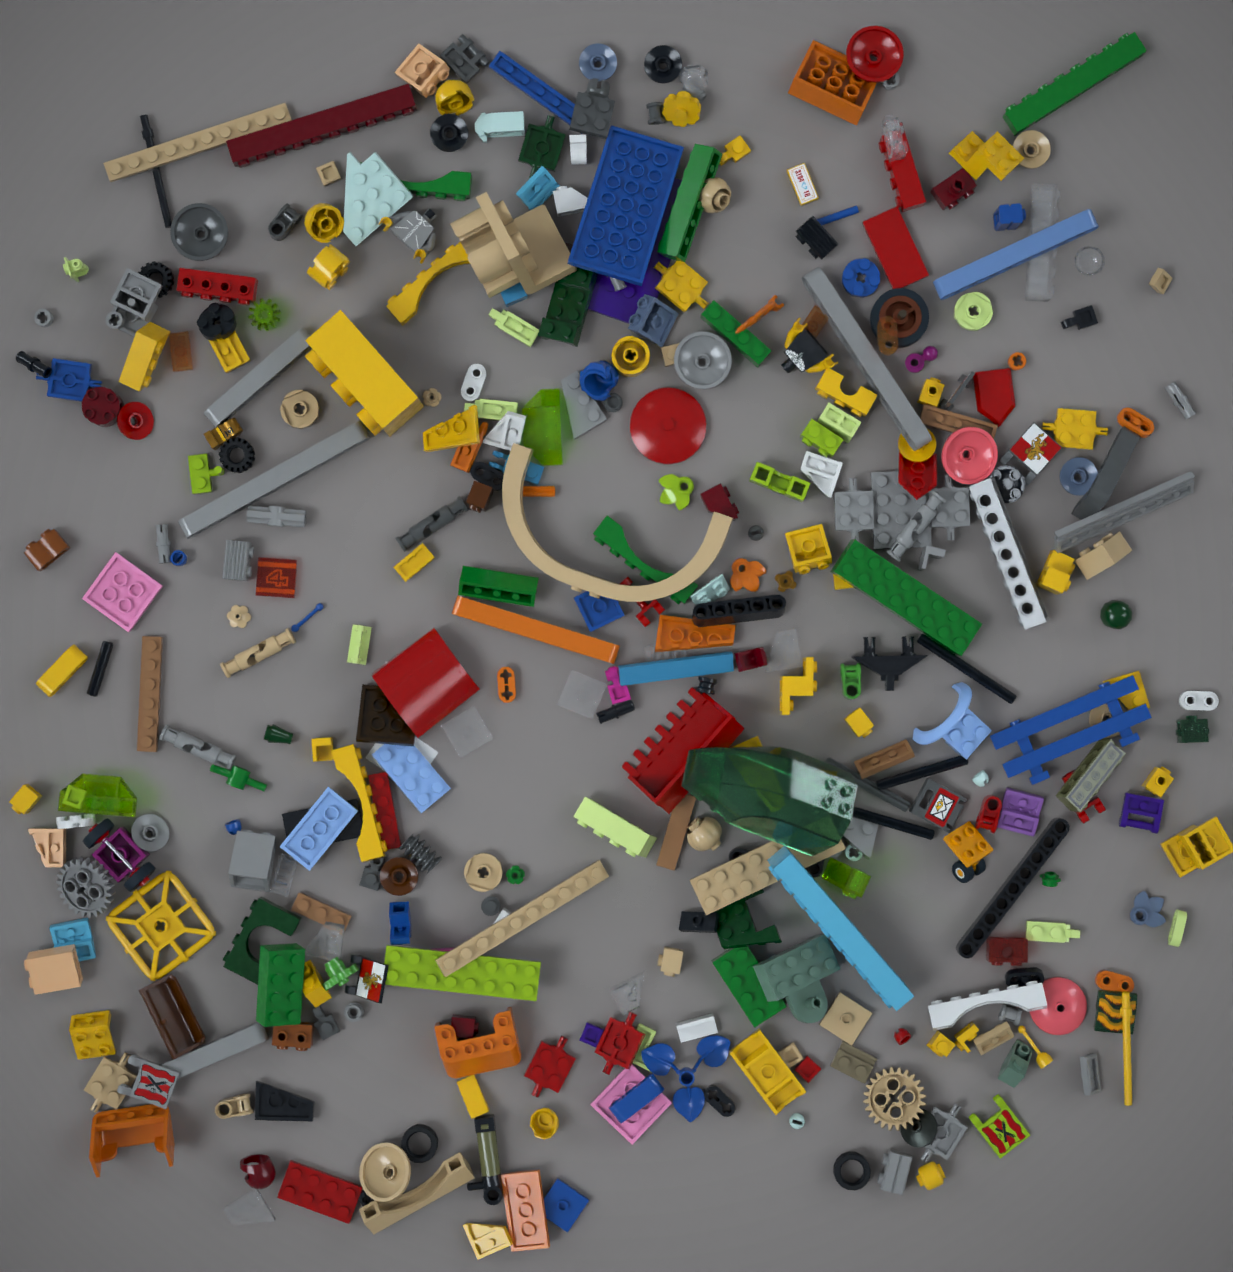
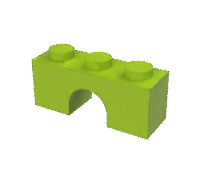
(779, 482)

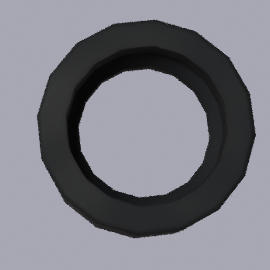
(430, 1133)
(851, 1185)

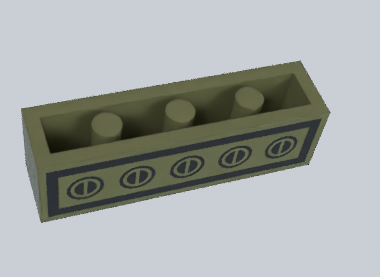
(1090, 775)

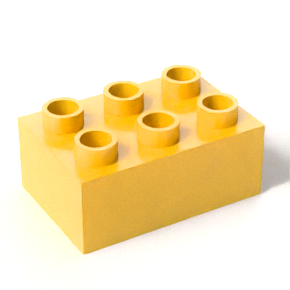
(362, 375)

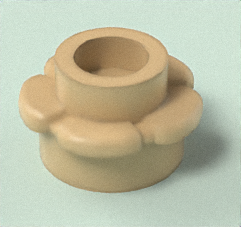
(431, 402)

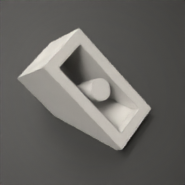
(568, 201)

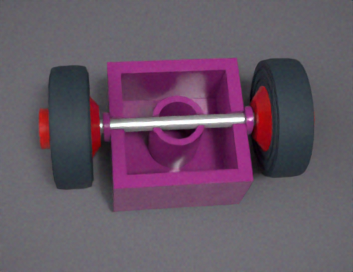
(119, 854)

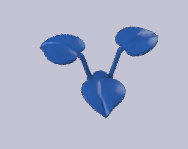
(659, 1059)

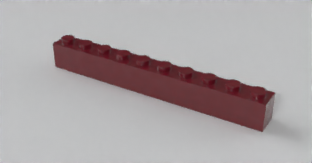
(321, 125)

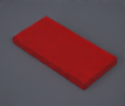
(895, 248)

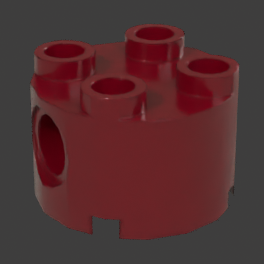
(101, 406)

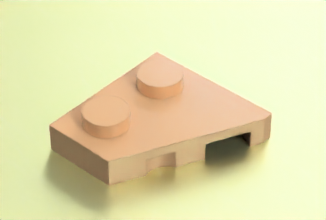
(51, 845)

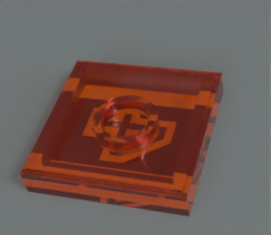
(276, 577)

